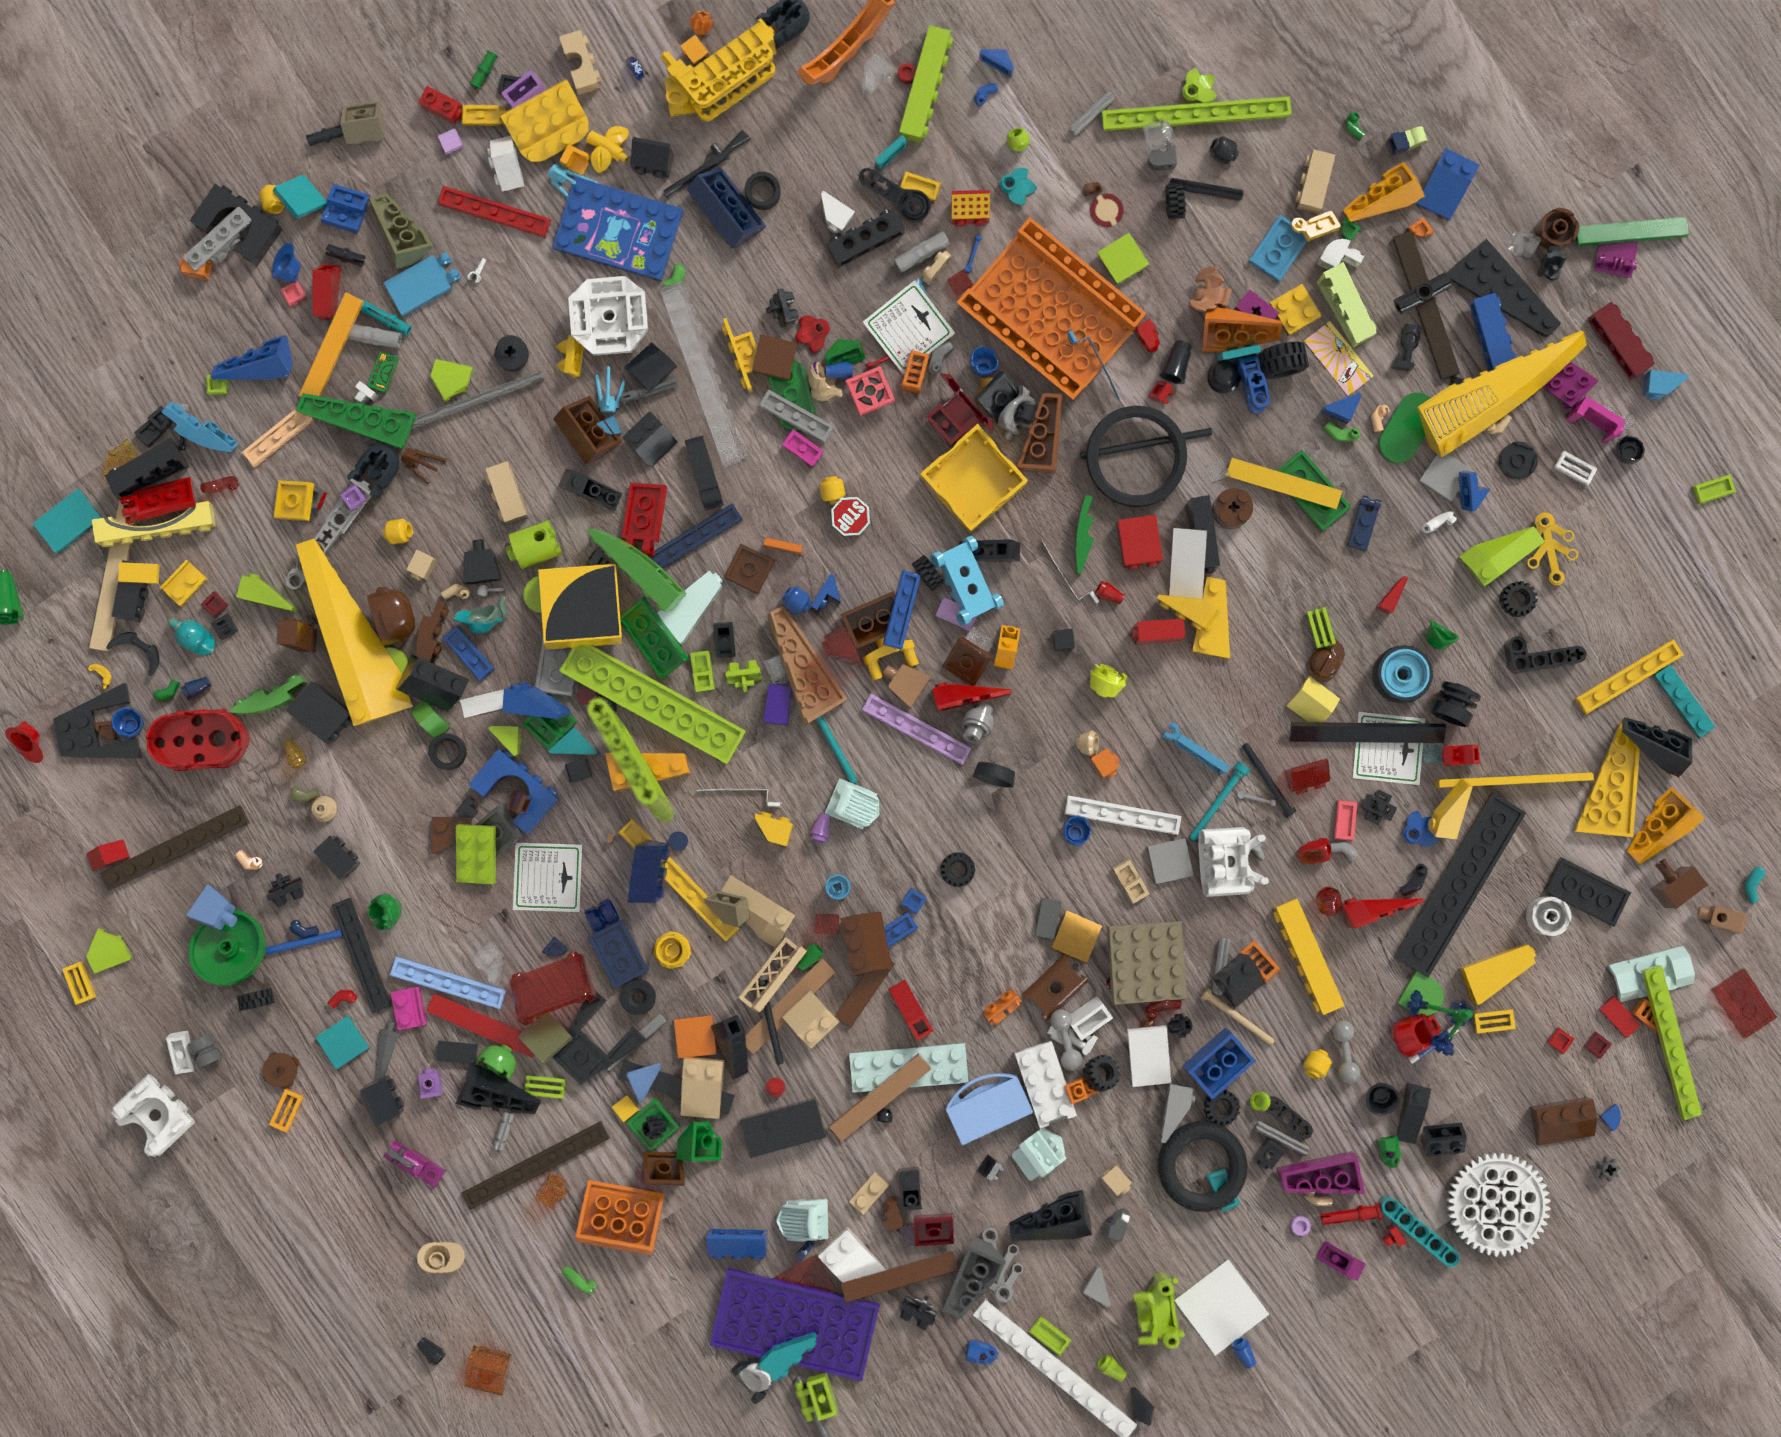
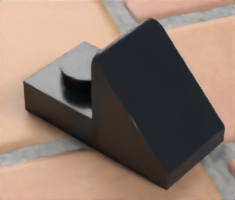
(724, 639)

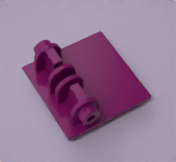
(1617, 258)
(1570, 384)

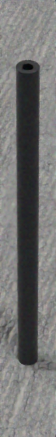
(1148, 443)

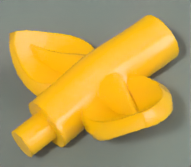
(607, 147)

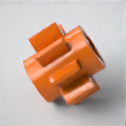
(701, 22)

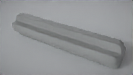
(1092, 113)
(1221, 961)
(1281, 1138)

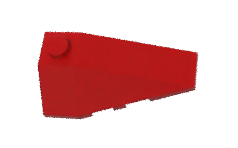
(955, 696)
(1365, 911)

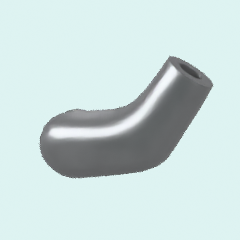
(937, 357)

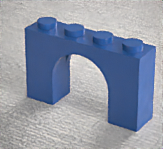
(502, 766)

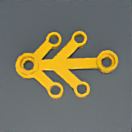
(1550, 545)

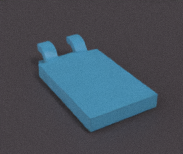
(421, 283)
(1195, 750)

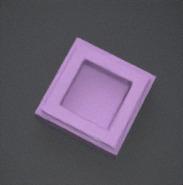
(450, 141)

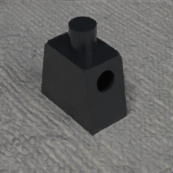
(480, 565)

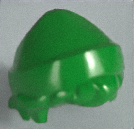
(384, 911)

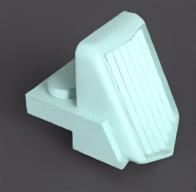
(853, 804)
(1040, 1153)
(804, 1220)

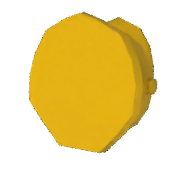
(672, 950)

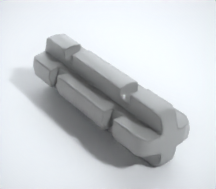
(503, 1131)

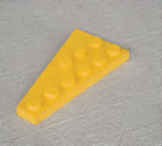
(1614, 792)

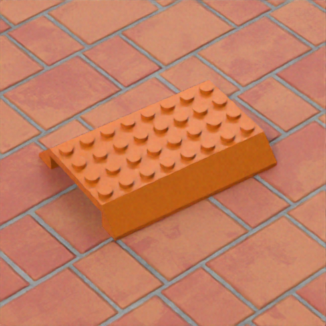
(1041, 293)

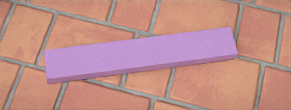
(916, 729)

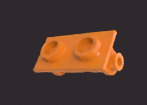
(1008, 1000)

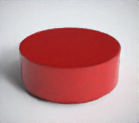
(906, 73)

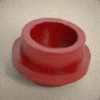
(775, 1087)

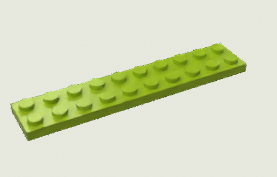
(653, 701)

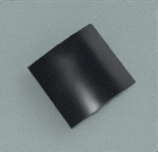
(650, 367)

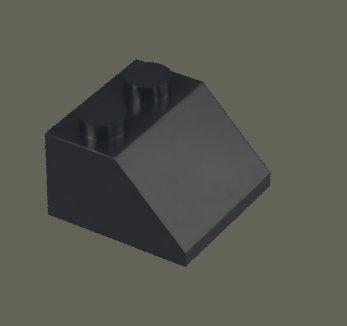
(651, 157)
(650, 439)
(1238, 979)
(382, 1100)

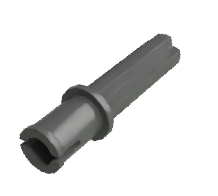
(641, 392)

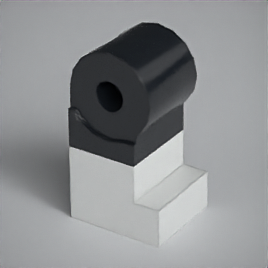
(1026, 415)

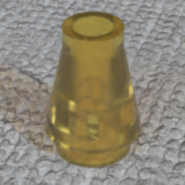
(294, 754)

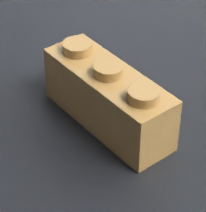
(1315, 181)
(506, 493)

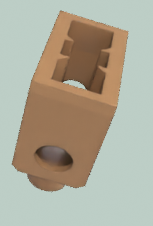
(906, 683)
(1730, 921)

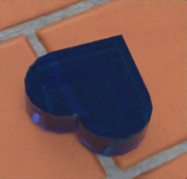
(635, 67)

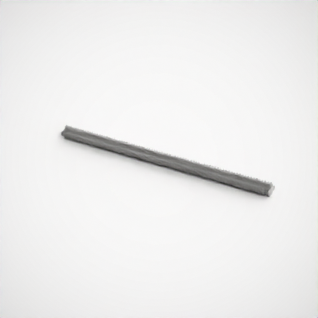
(466, 403)

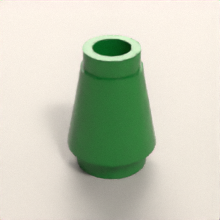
(813, 954)

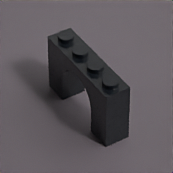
(220, 203)

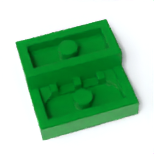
(549, 730)

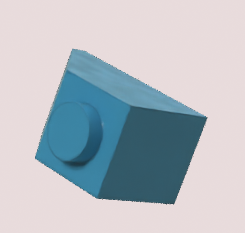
(1660, 383)

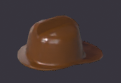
(1326, 662)

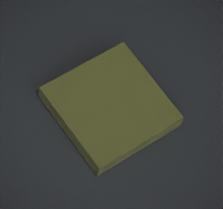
(545, 1037)

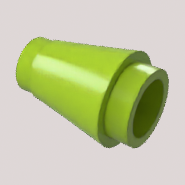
(1111, 1368)

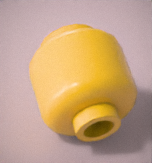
(269, 200)
(832, 489)
(397, 531)
(1317, 1064)

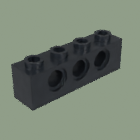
(861, 247)

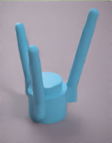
(560, 175)
(608, 403)

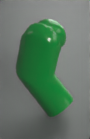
(168, 693)

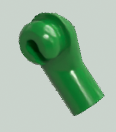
(1352, 125)

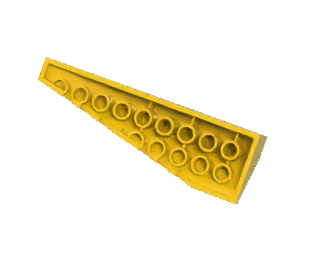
(356, 652)

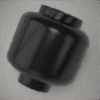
(1224, 150)

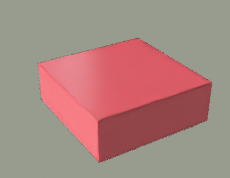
(293, 293)

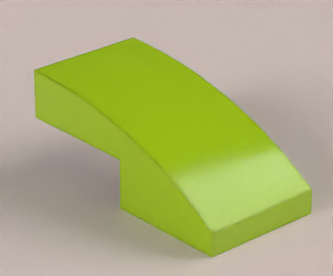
(702, 670)

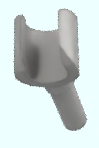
(483, 590)

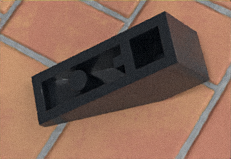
(997, 550)
(1413, 1112)

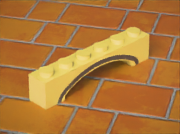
(199, 518)

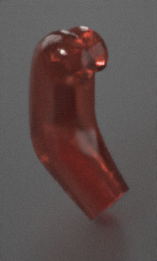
(220, 485)
(1159, 1006)

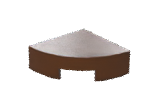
(1092, 188)
(105, 729)

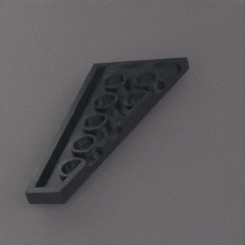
(1487, 272)

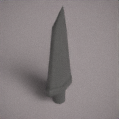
(386, 1046)

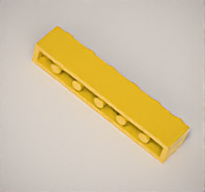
(1308, 956)

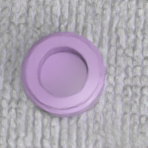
(1300, 1225)

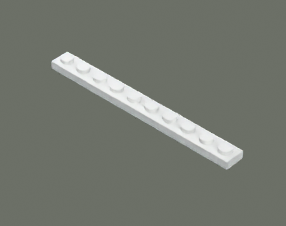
(1054, 1369)

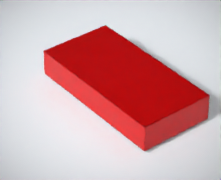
(1619, 1017)

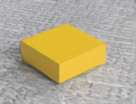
(625, 1108)

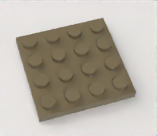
(1146, 962)

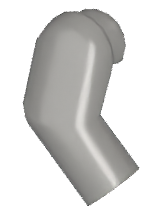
(1345, 848)

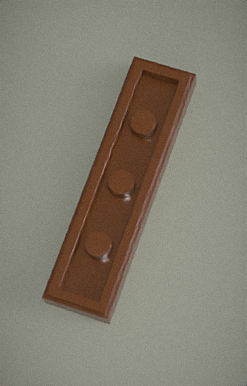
(861, 996)

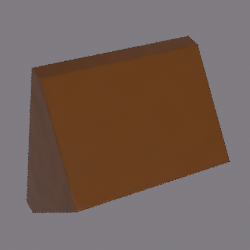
(662, 1169)

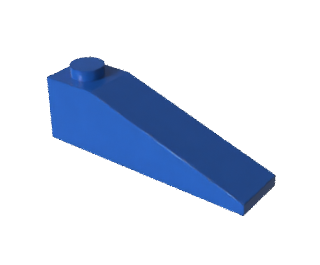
(267, 362)

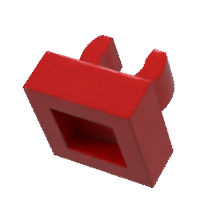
(1161, 391)
(1393, 1237)

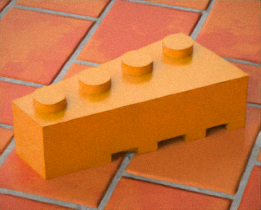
(661, 764)

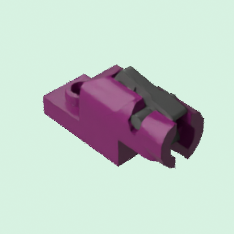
(414, 1163)

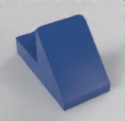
(1470, 493)
(828, 589)

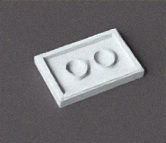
(1149, 1056)

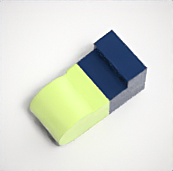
(1407, 140)

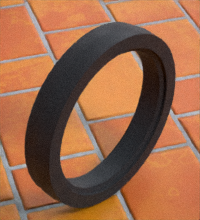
(1179, 448)

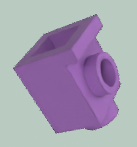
(436, 1088)

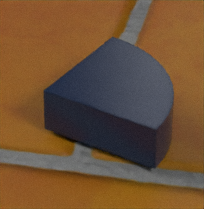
(555, 948)
(804, 1250)

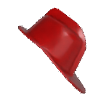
(26, 741)

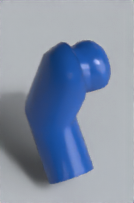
(982, 93)

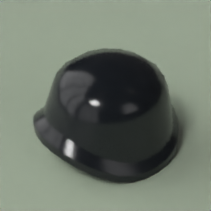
(1223, 377)
(1382, 1099)

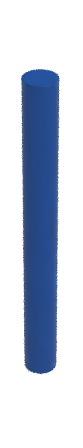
(303, 942)

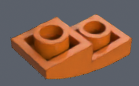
(1078, 1090)

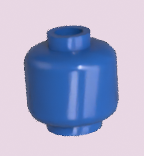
(796, 600)

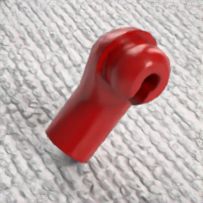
(342, 995)

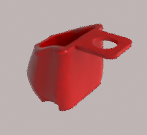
(1414, 1034)

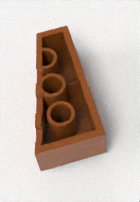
(1042, 444)

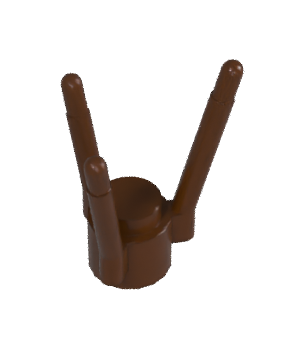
(413, 458)

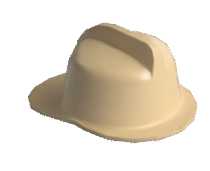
(441, 1257)

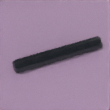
(1209, 189)

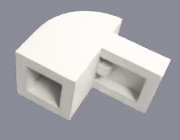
(1338, 251)

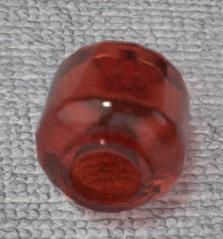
(1329, 901)

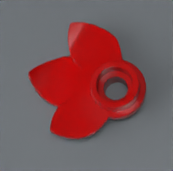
(810, 333)

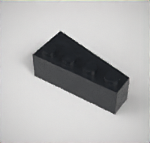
(147, 469)

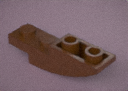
(429, 629)

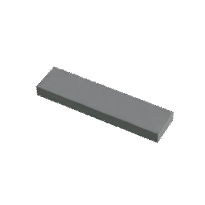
(796, 416)

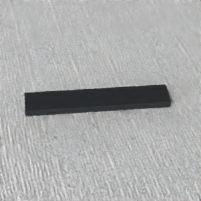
(361, 955)
(671, 1084)

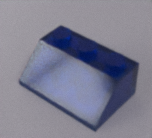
(648, 872)

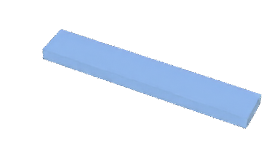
(448, 982)

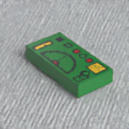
(383, 372)

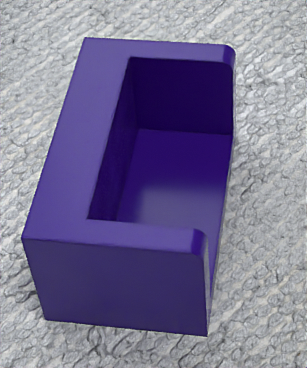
(778, 704)

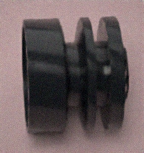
(1456, 702)

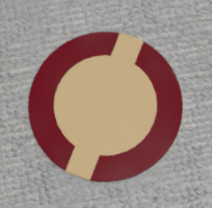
(1106, 210)

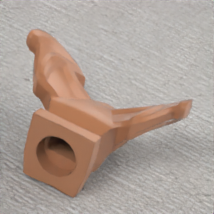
(1212, 294)

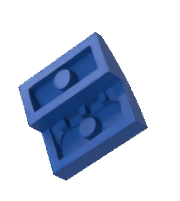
(345, 208)

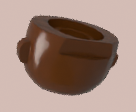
(391, 616)

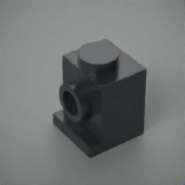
(1266, 1147)

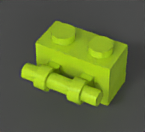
(822, 1397)

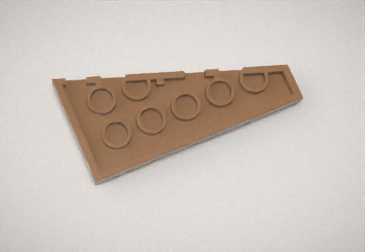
(809, 678)

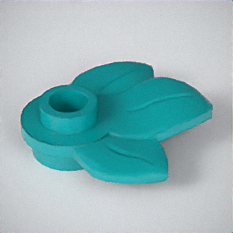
(1020, 186)

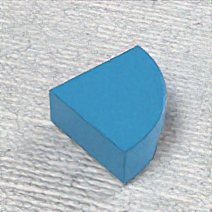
(612, 424)

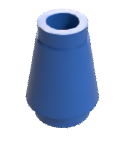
(839, 371)
(1243, 1350)

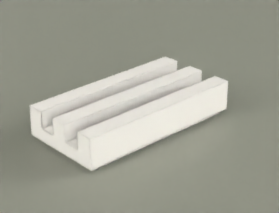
(1564, 454)

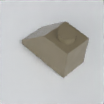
(729, 907)

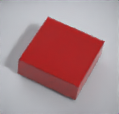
(1560, 1040)

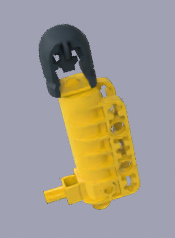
(736, 62)

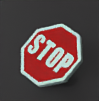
(850, 516)

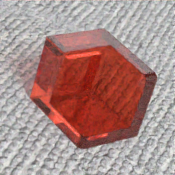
(827, 924)

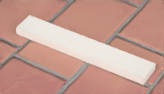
(1123, 815)

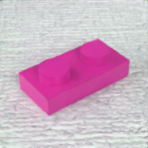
(803, 448)

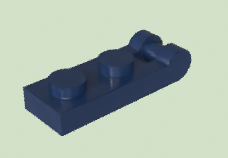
(1364, 524)

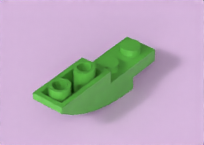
(263, 701)

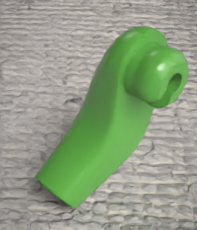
(1341, 435)
(578, 1281)

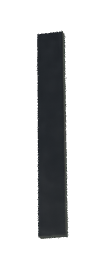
(1367, 732)

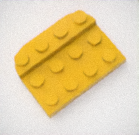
(547, 122)

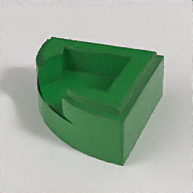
(1349, 229)

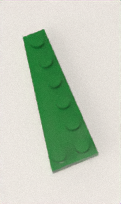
(369, 421)

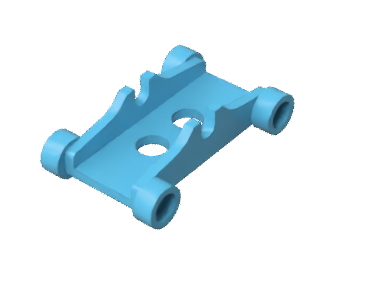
(951, 562)

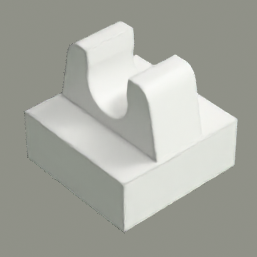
(365, 393)

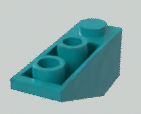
(785, 1354)

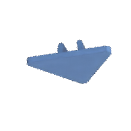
(642, 1080)

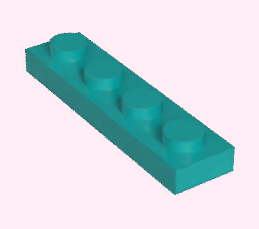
(1684, 701)

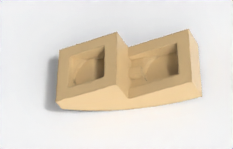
(1131, 881)

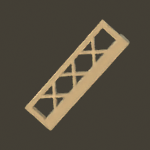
(778, 978)

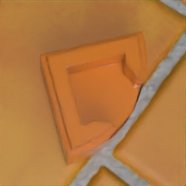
(1421, 228)

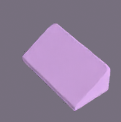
(947, 612)

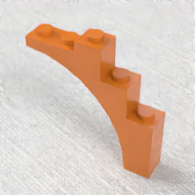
(845, 47)

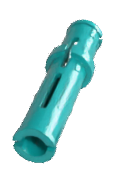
(403, 327)

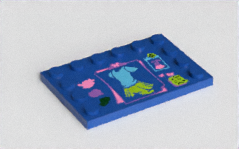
(618, 229)

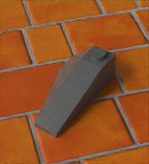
(977, 1273)

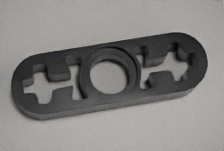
(1302, 1122)

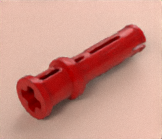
(1361, 1213)

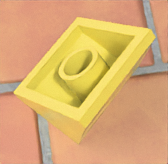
(1313, 701)

